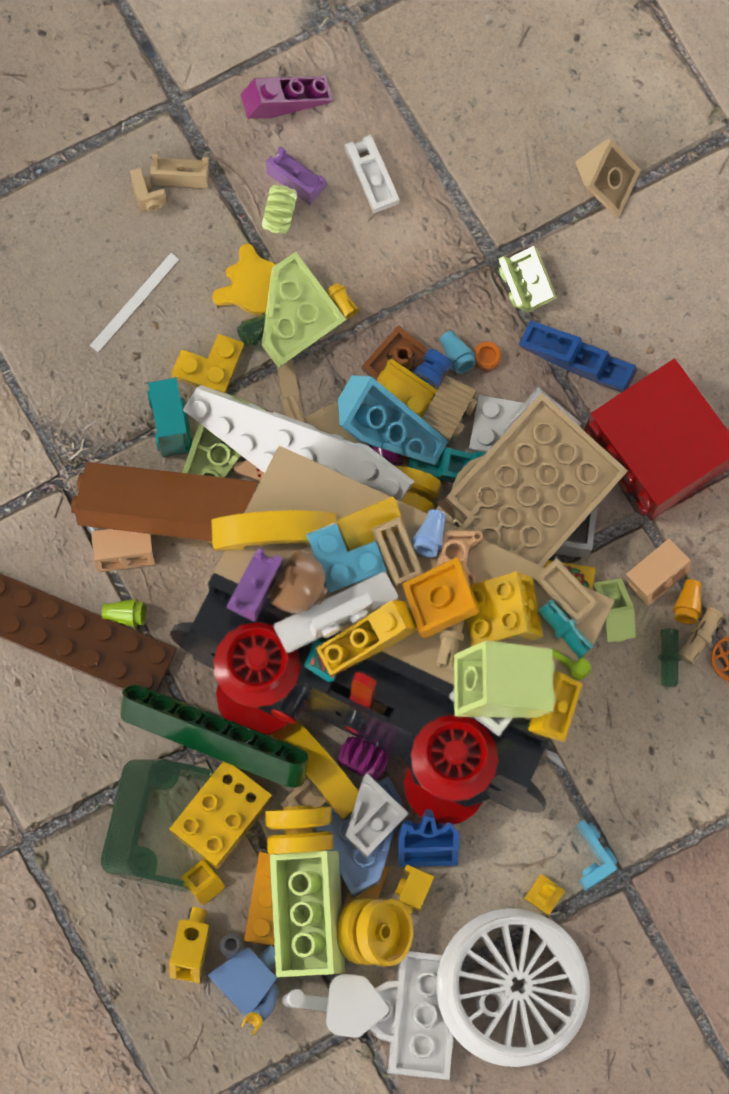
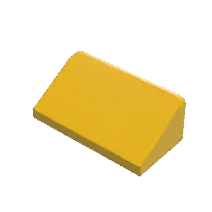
(357, 527)
(557, 723)

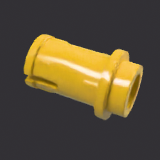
(342, 300)

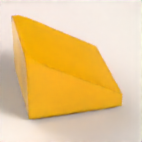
(203, 882)

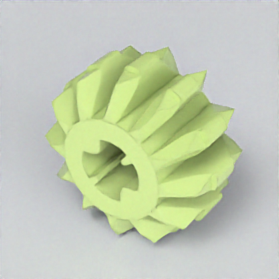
(279, 209)

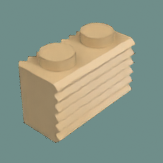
(449, 408)

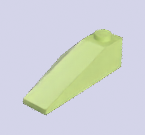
(209, 453)

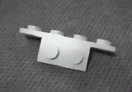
(336, 612)

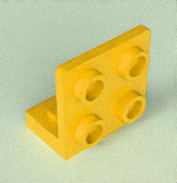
(506, 609)

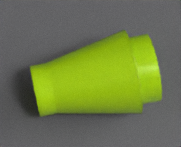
(126, 612)

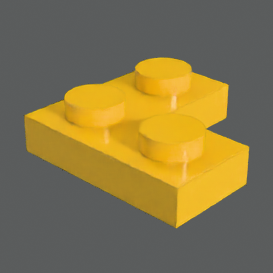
(213, 371)

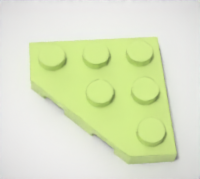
(296, 311)

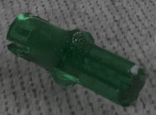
(669, 657)

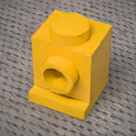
(414, 888)

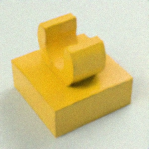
(544, 895)

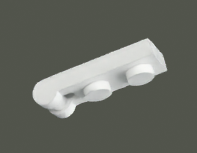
(372, 174)

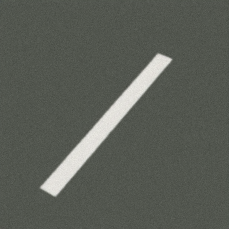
(134, 302)

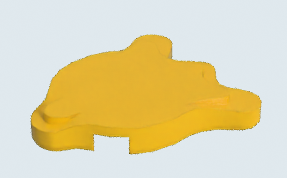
(249, 283)

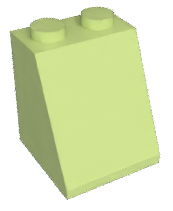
(503, 681)

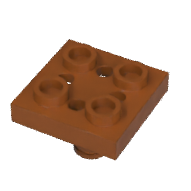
(400, 347)

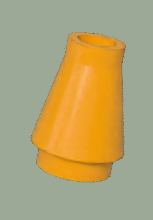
(688, 605)

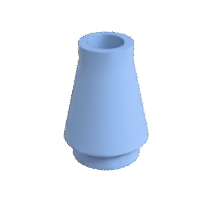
(429, 537)

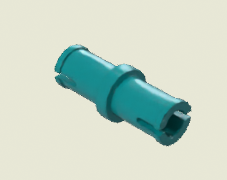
(565, 628)

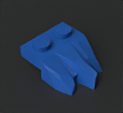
(428, 843)

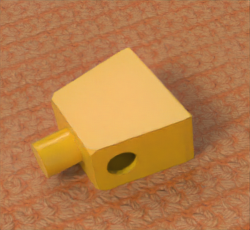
(189, 956)

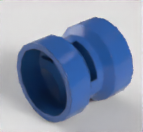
(433, 367)

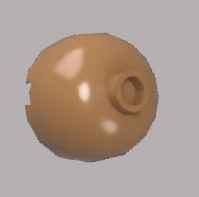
(300, 584)

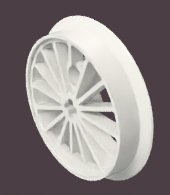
(565, 952)

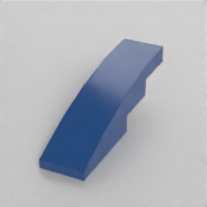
(577, 357)

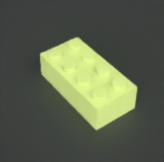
(306, 913)

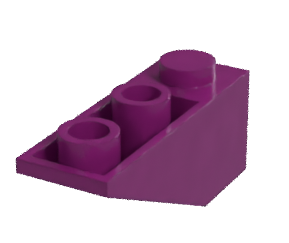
(284, 95)

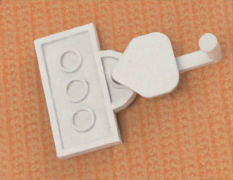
(410, 1010)

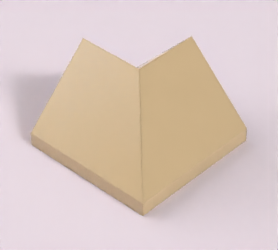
(608, 175)

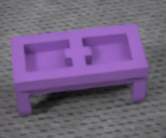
(295, 176)
(255, 585)

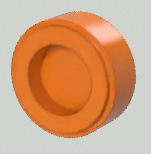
(487, 356)

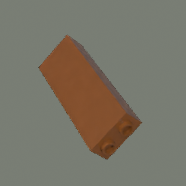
(157, 500)

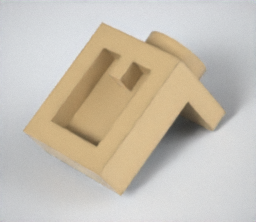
(143, 192)

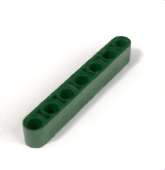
(214, 736)

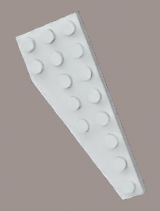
(259, 433)

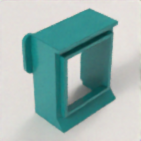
(171, 421)

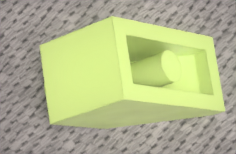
(621, 617)

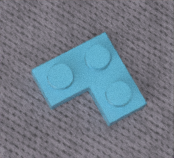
(340, 565)

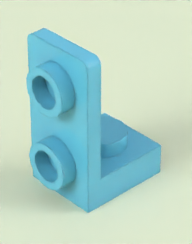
(595, 873)

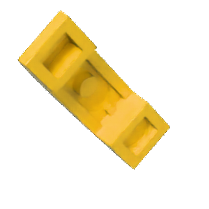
(267, 528)
(321, 769)

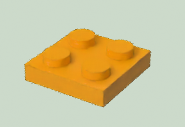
(440, 597)

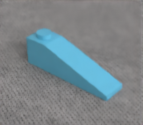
(385, 422)

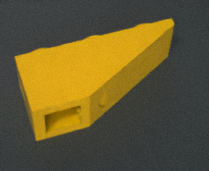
(368, 636)

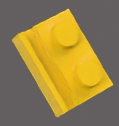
(407, 387)

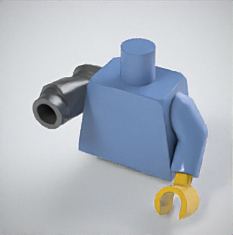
(247, 980)

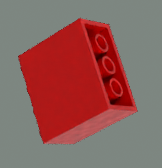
(663, 438)

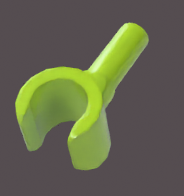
(578, 670)

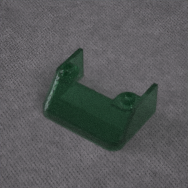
(120, 852)

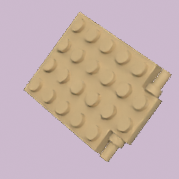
(535, 484)

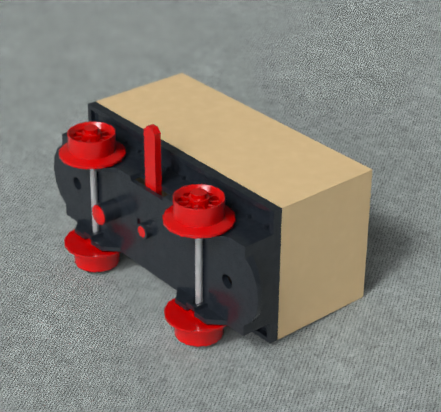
(391, 697)

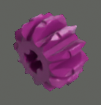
(363, 757)

